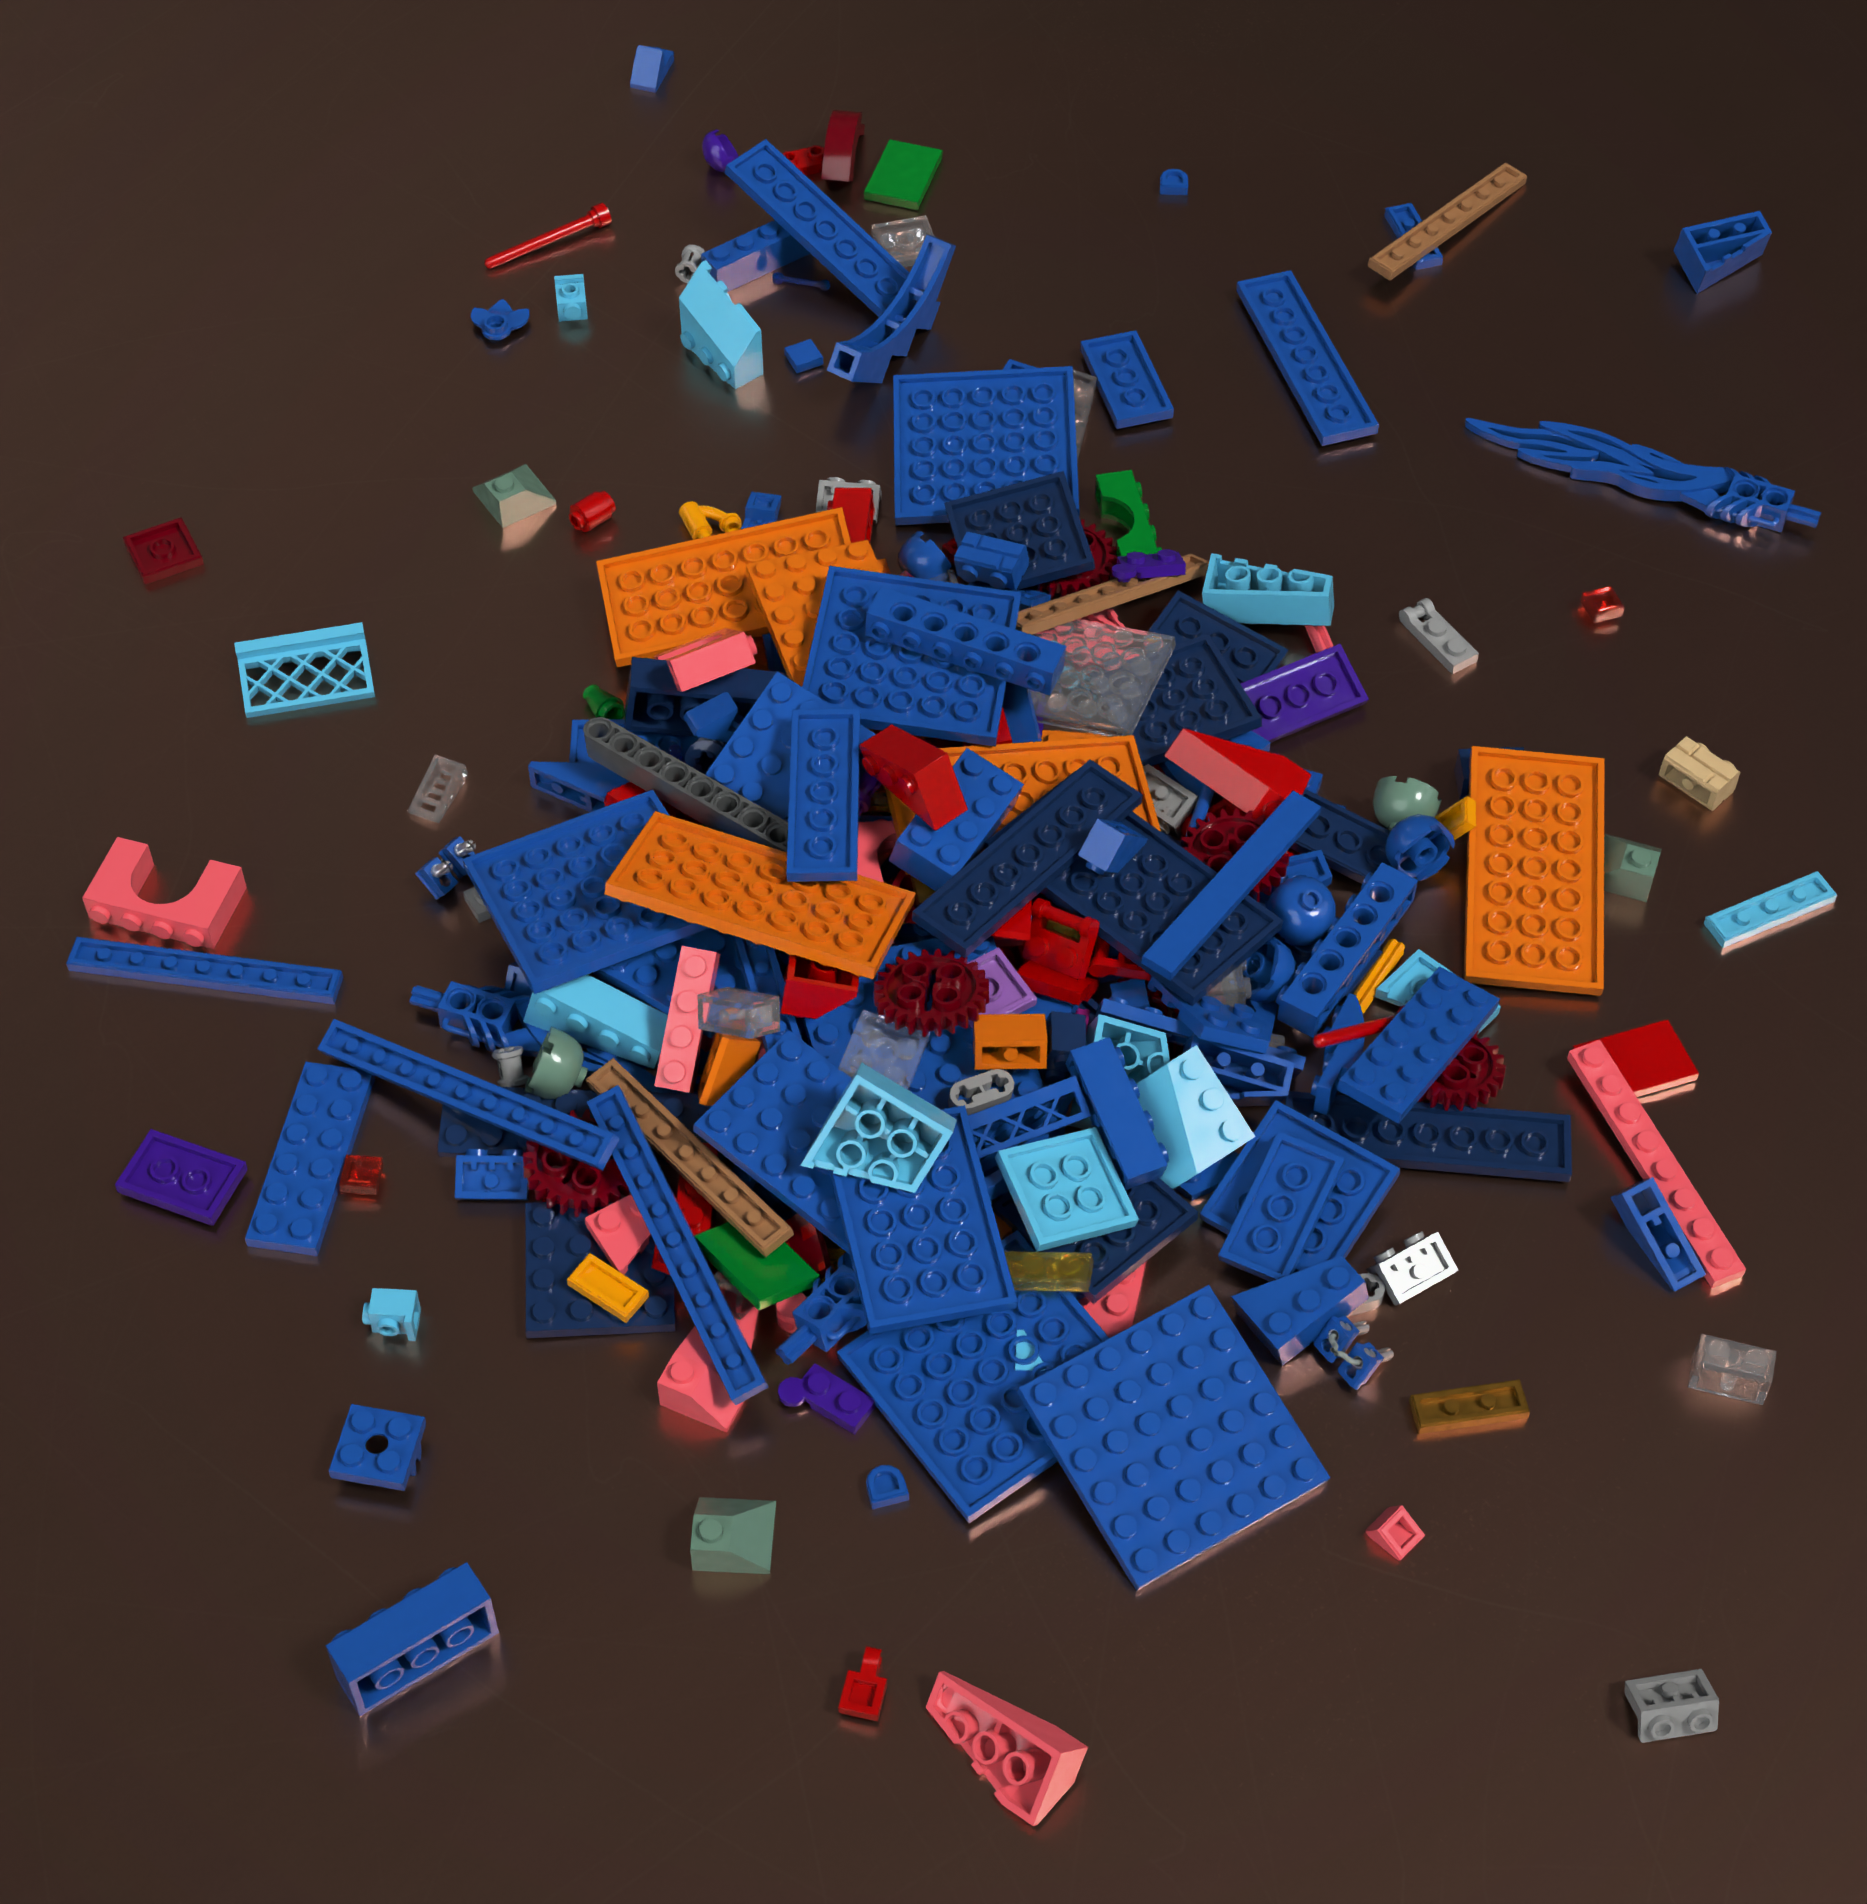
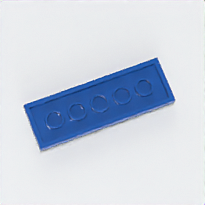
(824, 795)
(1418, 1044)
(310, 1159)

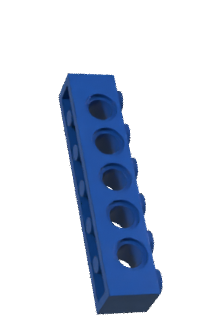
(965, 640)
(1346, 949)

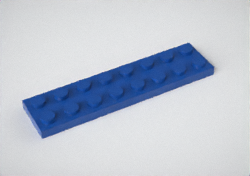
(819, 225)
(1307, 358)

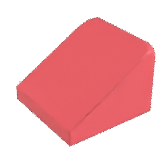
(1395, 1531)

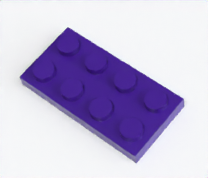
(1305, 693)

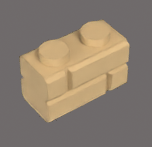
(1699, 773)

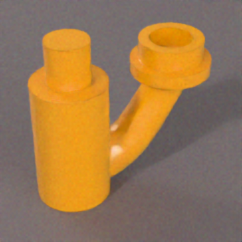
(697, 524)

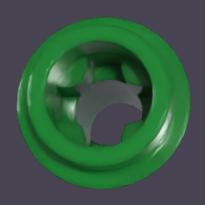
(603, 703)

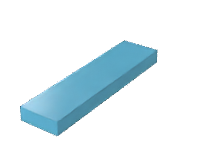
(1770, 909)

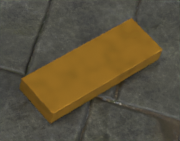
(1469, 1406)

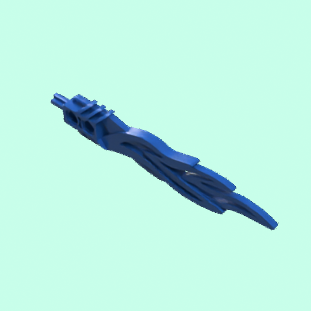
(1651, 473)
(471, 1012)
(836, 1303)

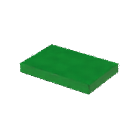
(903, 174)
(757, 1278)

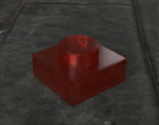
(1602, 604)
(361, 1174)

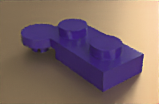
(1162, 564)
(828, 1397)

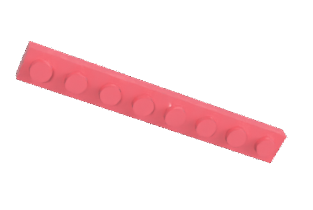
(1654, 1159)

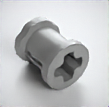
(689, 263)
(510, 1066)

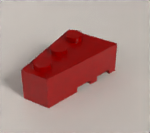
(915, 774)

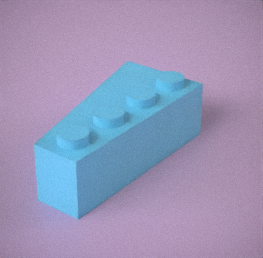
(1268, 594)
(601, 1019)

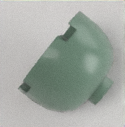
(1399, 800)
(557, 1066)

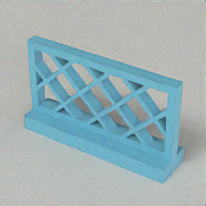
(302, 650)

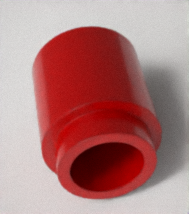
(591, 511)

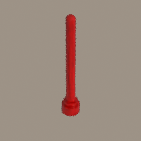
(597, 216)
(1352, 1032)

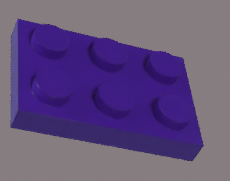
(181, 1177)

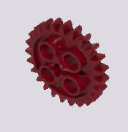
(1104, 558)
(1222, 837)
(906, 988)
(1470, 1076)
(551, 1182)

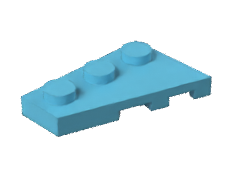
(1410, 978)

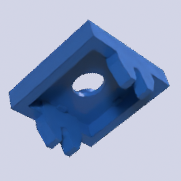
(389, 1468)

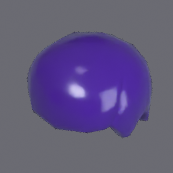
(718, 150)

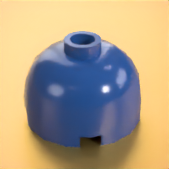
(922, 558)
(1419, 846)
(1305, 909)
(1270, 970)

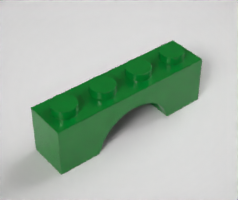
(1121, 500)

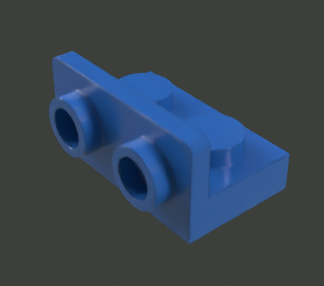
(490, 1176)

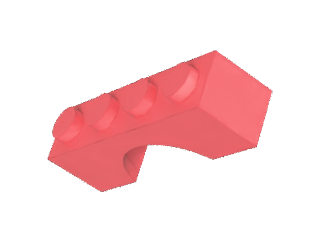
(682, 1038)

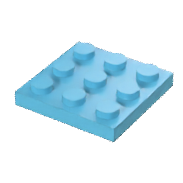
(1066, 1189)

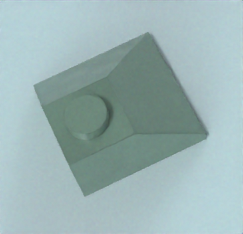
(514, 495)
(1629, 867)
(733, 1535)

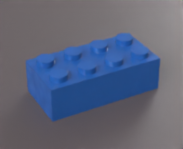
(940, 854)
(412, 1638)

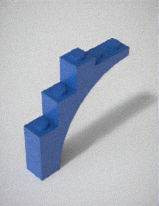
(913, 308)

